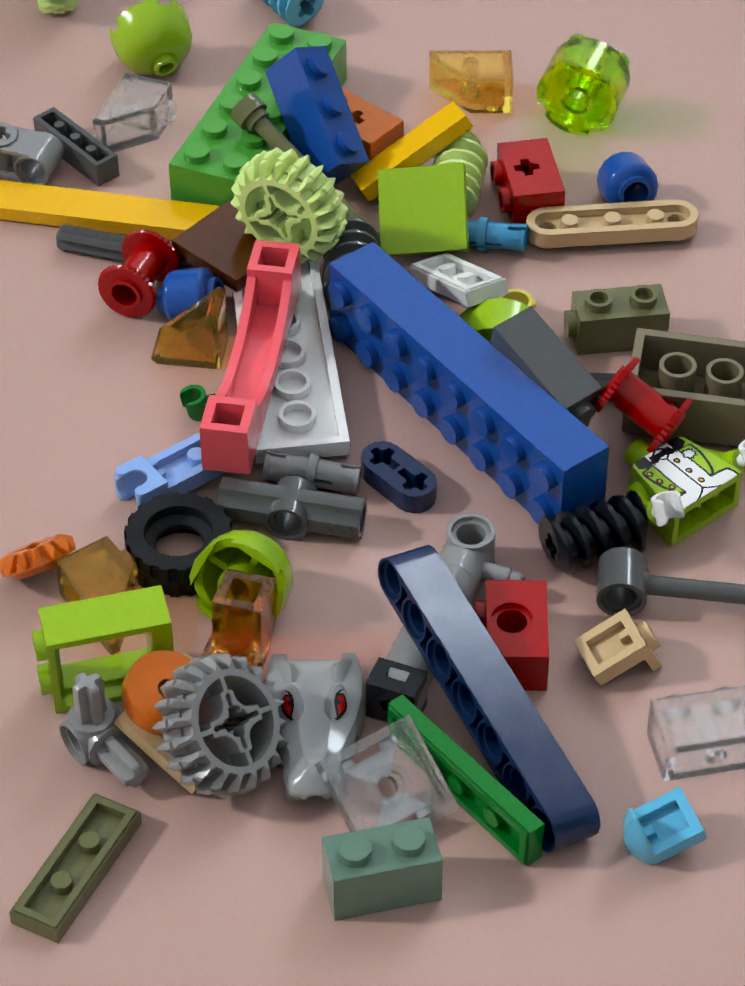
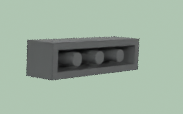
(80, 147)

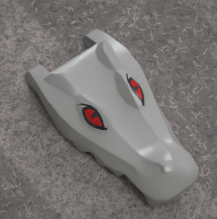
(323, 715)

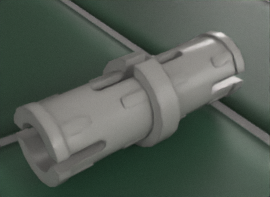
(320, 472)

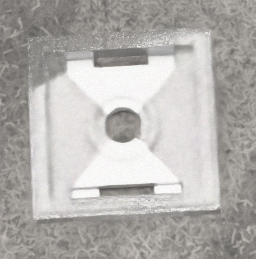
(404, 762)

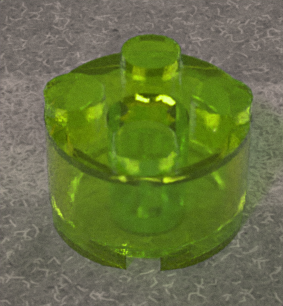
(583, 85)

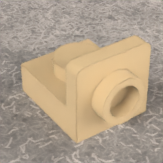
(618, 646)

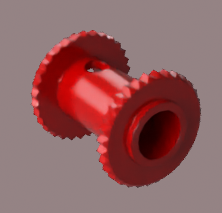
(129, 286)
(643, 404)

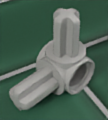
(94, 737)

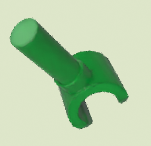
(194, 400)

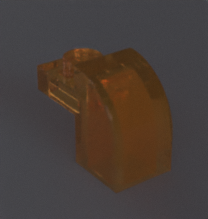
(243, 616)

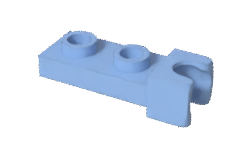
(163, 473)

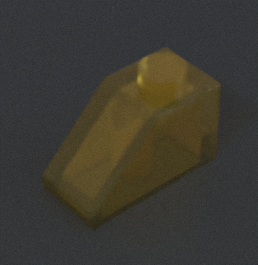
(473, 79)
(97, 572)

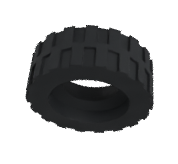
(168, 516)

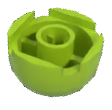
(152, 37)
(243, 552)

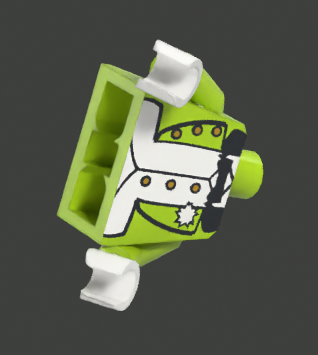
(684, 484)

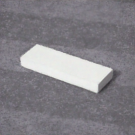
(458, 279)

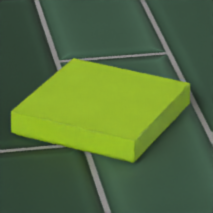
(423, 210)

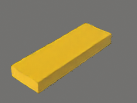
(414, 147)

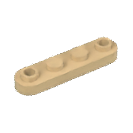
(612, 223)

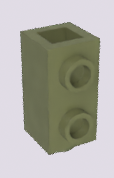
(610, 316)

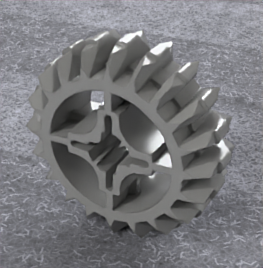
(201, 699)

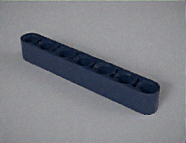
(488, 695)

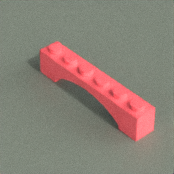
(239, 408)

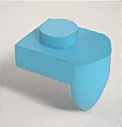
(662, 828)

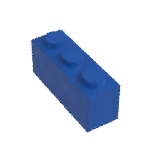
(317, 111)

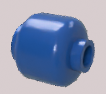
(626, 179)
(185, 288)

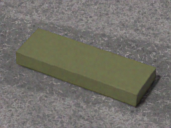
(75, 868)

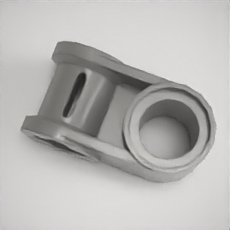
(28, 154)

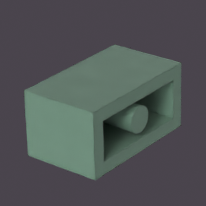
(382, 868)

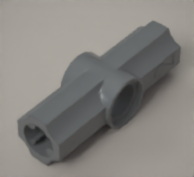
(292, 507)

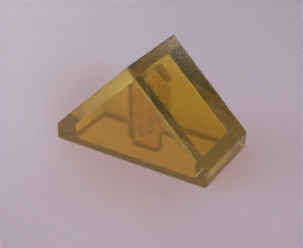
(196, 335)

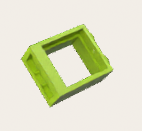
(97, 621)

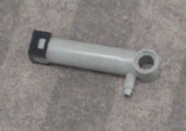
(470, 558)

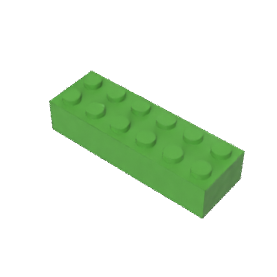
(217, 146)

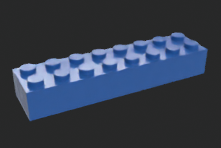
(464, 386)

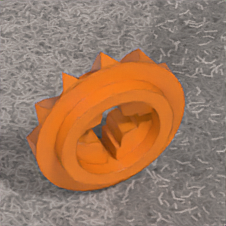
(36, 556)

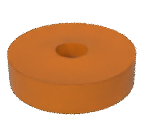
(142, 685)

